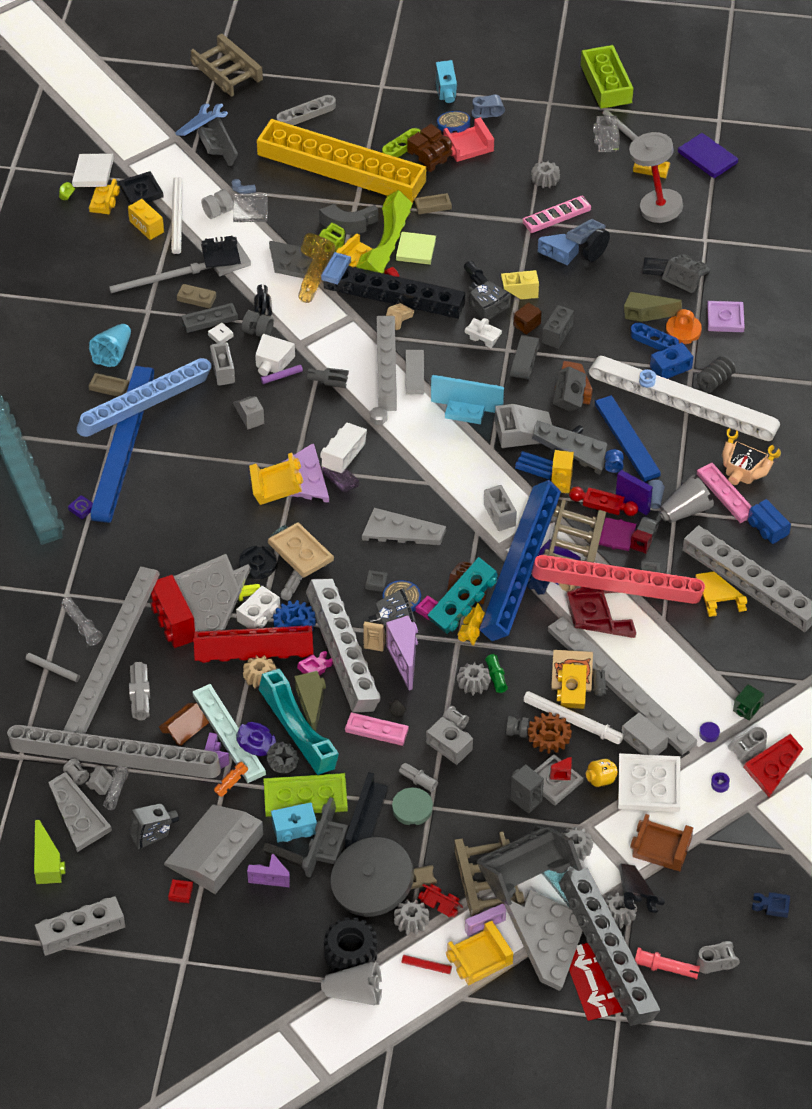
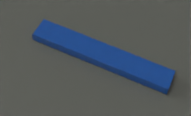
(627, 438)

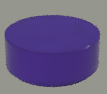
(709, 732)

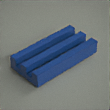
(536, 462)

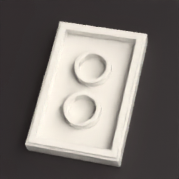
(92, 170)

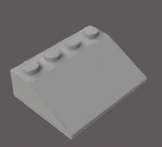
(216, 846)

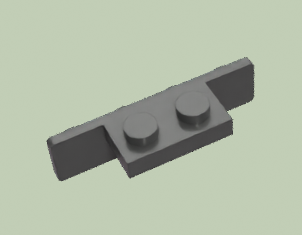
(218, 141)
(327, 840)

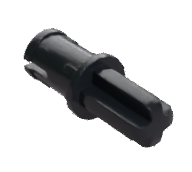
(475, 273)

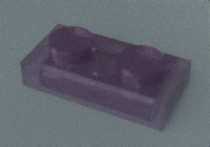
(344, 480)

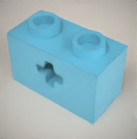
(294, 822)

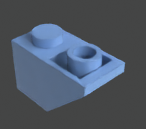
(558, 248)

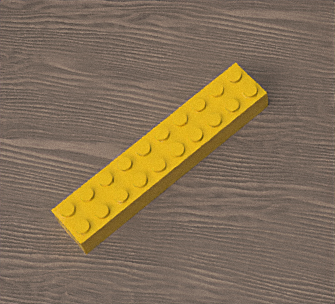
(340, 160)

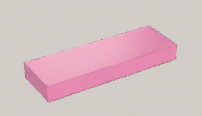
(377, 729)

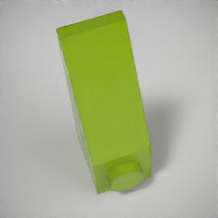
(47, 860)

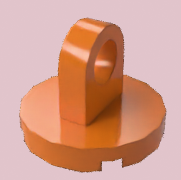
(684, 327)

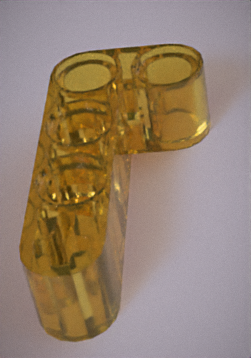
(315, 250)

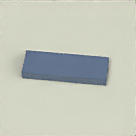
(583, 232)

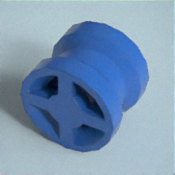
(614, 461)

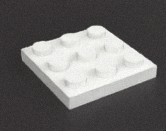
(649, 782)

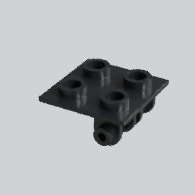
(220, 253)

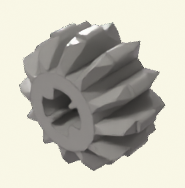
(545, 174)
(473, 678)
(581, 841)
(619, 911)
(411, 917)

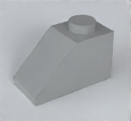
(250, 411)

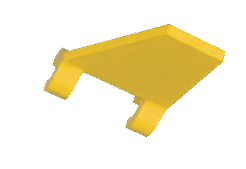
(719, 590)

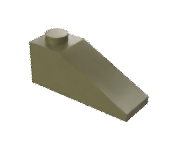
(310, 694)

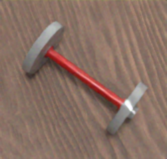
(652, 150)

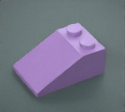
(402, 644)

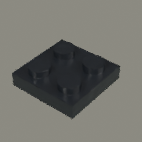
(141, 187)

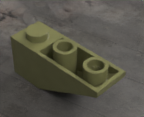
(650, 307)

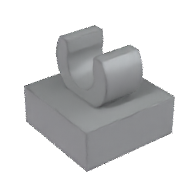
(99, 780)

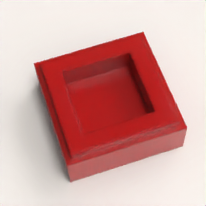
(180, 891)

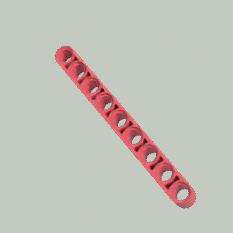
(618, 579)

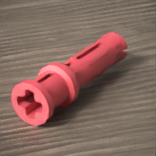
(655, 962)

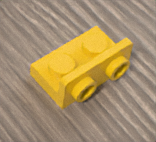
(104, 198)
(354, 249)

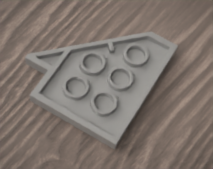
(212, 592)
(548, 935)

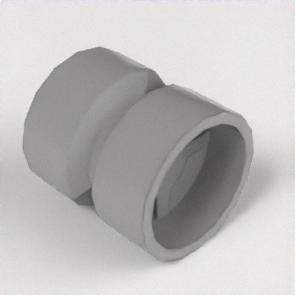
(217, 204)

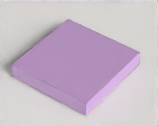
(725, 316)

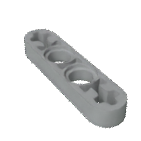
(324, 104)

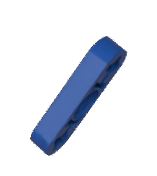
(642, 333)

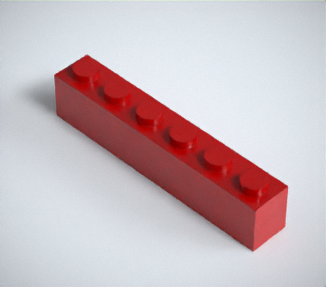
(248, 643)

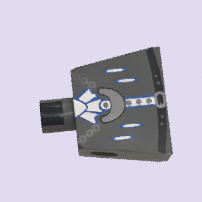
(488, 299)
(392, 608)
(151, 824)

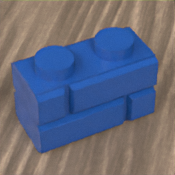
(769, 521)

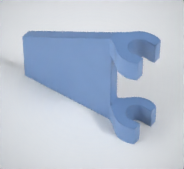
(201, 119)

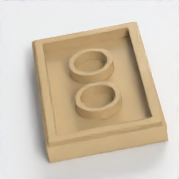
(300, 549)

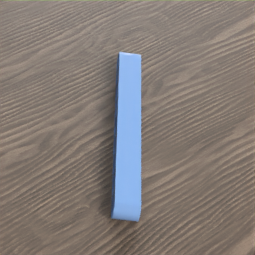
(143, 397)

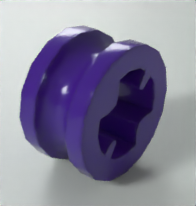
(720, 787)

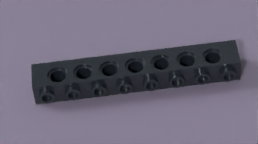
(400, 290)

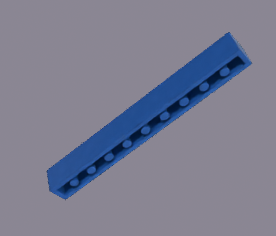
(520, 561)

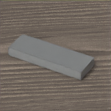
(414, 371)

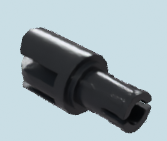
(263, 300)

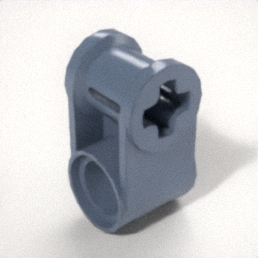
(488, 106)

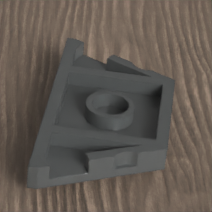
(289, 259)

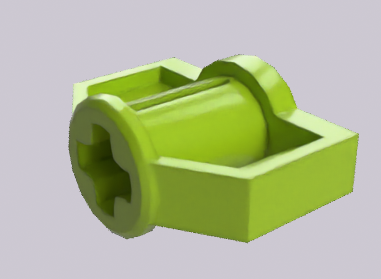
(327, 234)

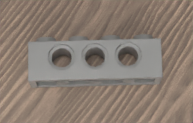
(75, 934)

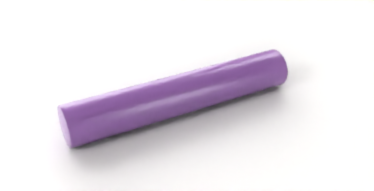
(281, 374)

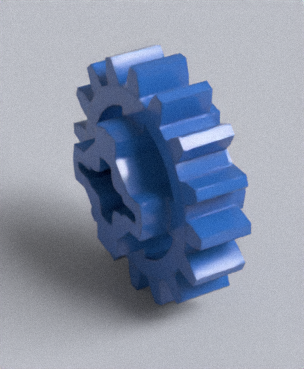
(294, 615)

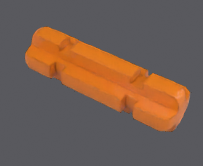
(230, 779)

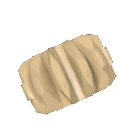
(255, 668)

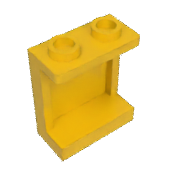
(277, 480)
(480, 954)

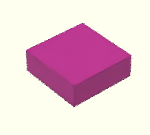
(426, 606)

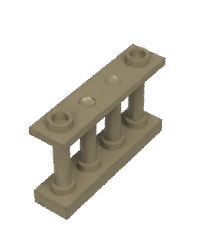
(232, 53)
(592, 537)
(467, 870)

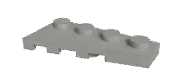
(394, 526)
(79, 814)

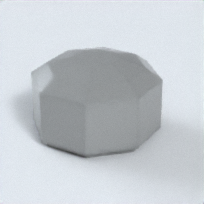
(378, 415)

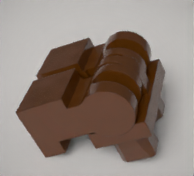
(430, 147)

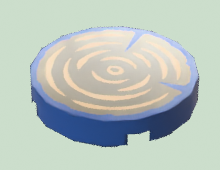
(453, 121)
(412, 591)

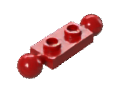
(603, 501)

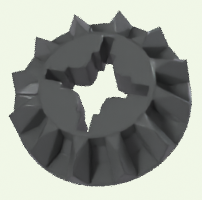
(277, 762)

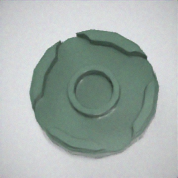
(412, 806)

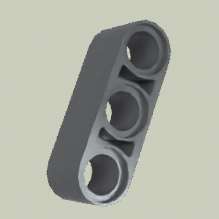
(525, 357)

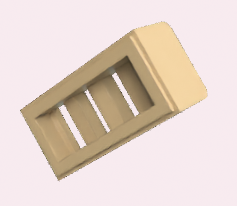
(374, 636)

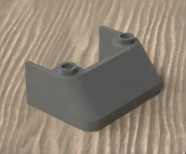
(527, 858)

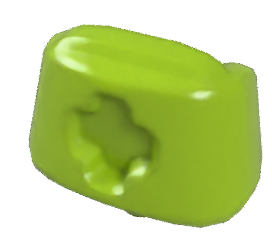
(66, 191)

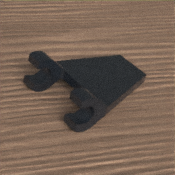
(636, 887)

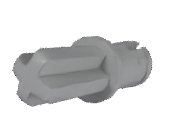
(418, 777)

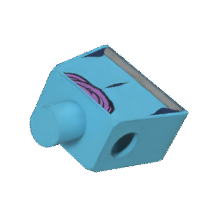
(445, 87)

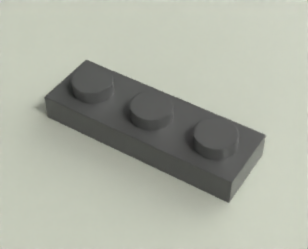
(209, 317)

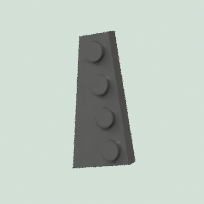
(586, 449)

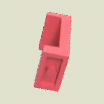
(471, 142)

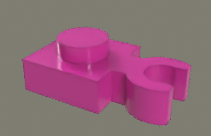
(315, 664)

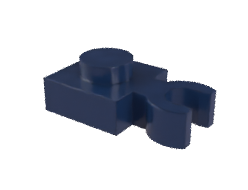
(775, 904)

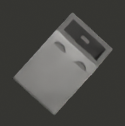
(517, 423)

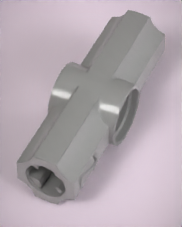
(139, 691)

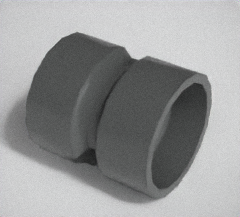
(257, 324)

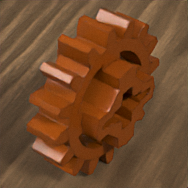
(549, 732)

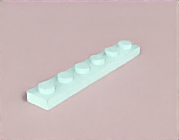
(226, 731)

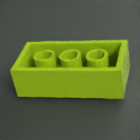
(606, 76)

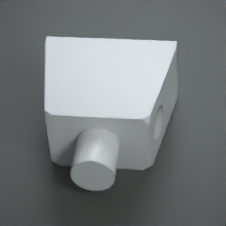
(273, 354)

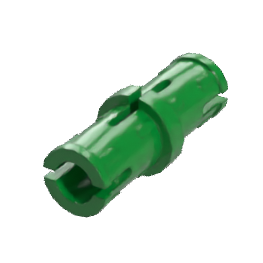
(496, 673)

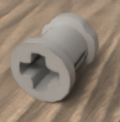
(457, 718)
(76, 772)

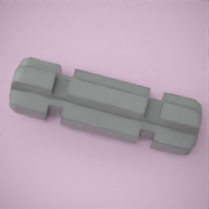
(291, 585)

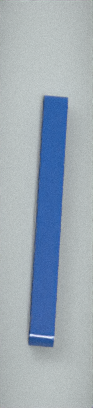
(119, 455)

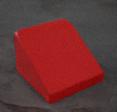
(561, 770)

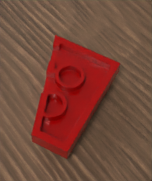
(774, 763)

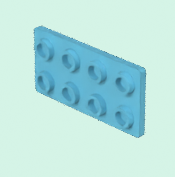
(465, 398)

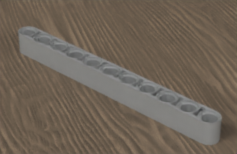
(114, 751)

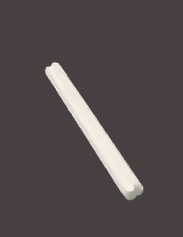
(176, 215)

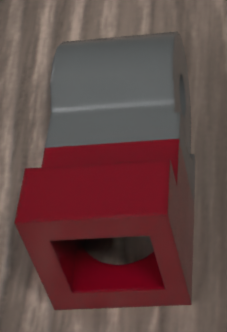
(645, 534)

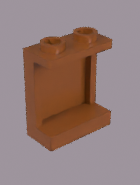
(661, 844)

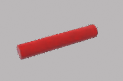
(426, 964)

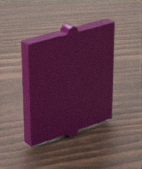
(617, 534)

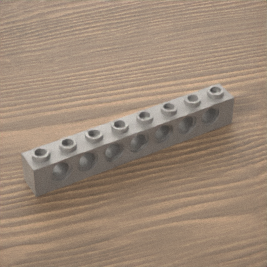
(749, 577)
(343, 645)

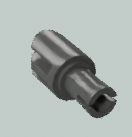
(329, 376)

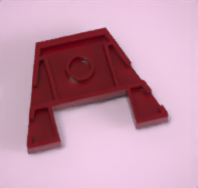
(591, 612)

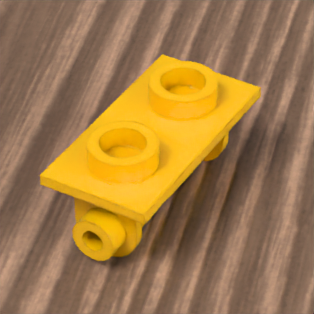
(474, 620)

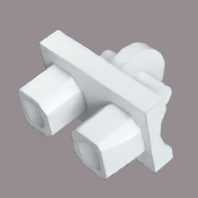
(483, 331)

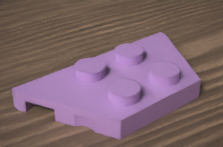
(313, 480)

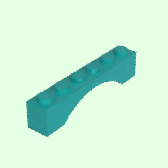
(315, 748)

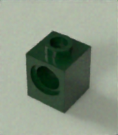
(748, 702)

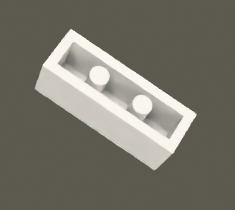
(343, 447)

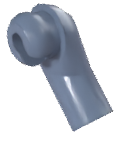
(237, 187)

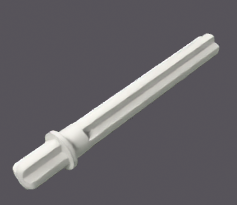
(574, 718)

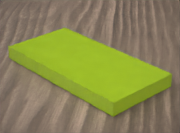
(299, 790)

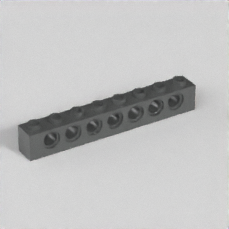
(609, 947)

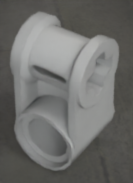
(747, 746)
(720, 957)

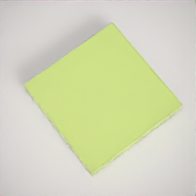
(416, 248)

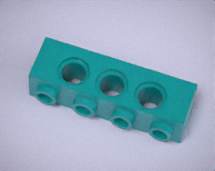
(477, 570)

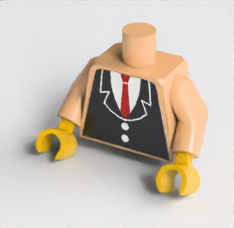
(746, 462)

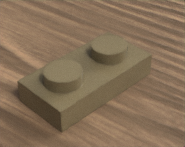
(196, 296)

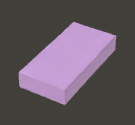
(476, 923)

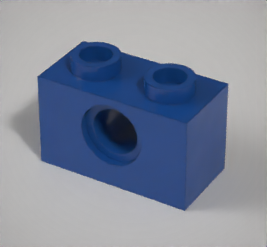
(671, 361)

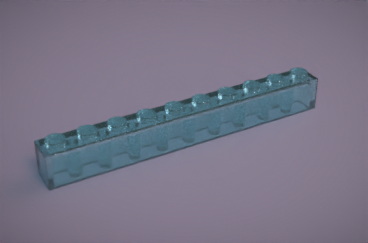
(26, 479)

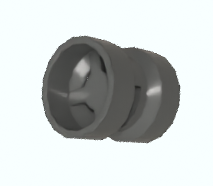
(512, 726)

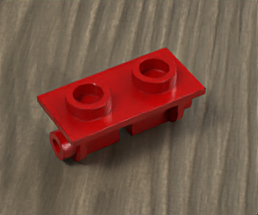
(432, 896)

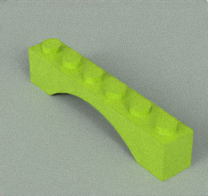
(395, 212)

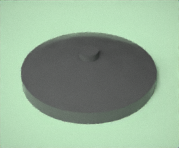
(372, 876)

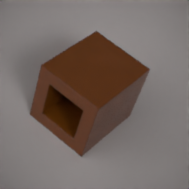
(527, 318)

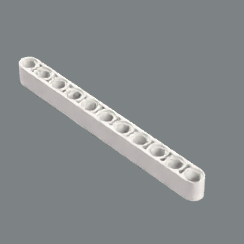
(686, 399)

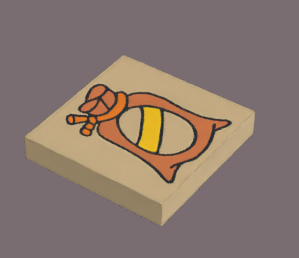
(571, 657)

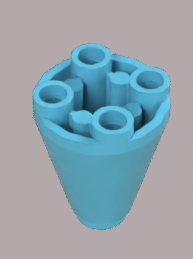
(109, 346)

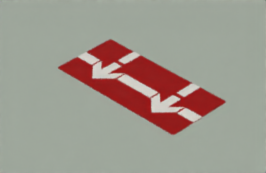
(591, 985)

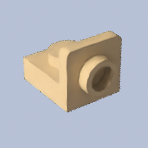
(401, 313)

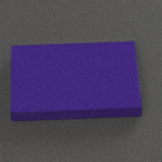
(708, 155)

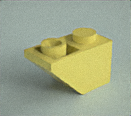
(521, 284)

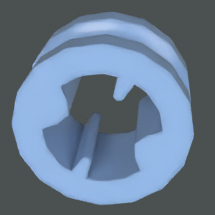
(647, 374)

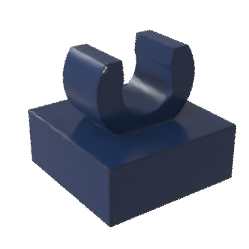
(538, 585)

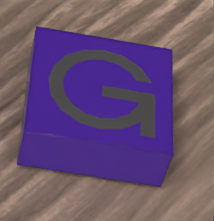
(81, 507)

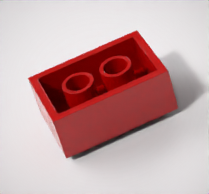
(172, 612)

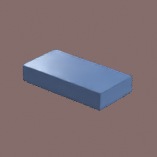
(336, 268)

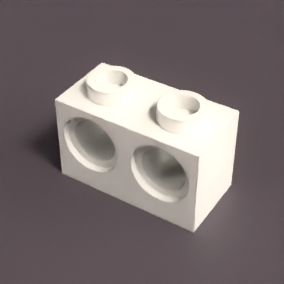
(258, 608)

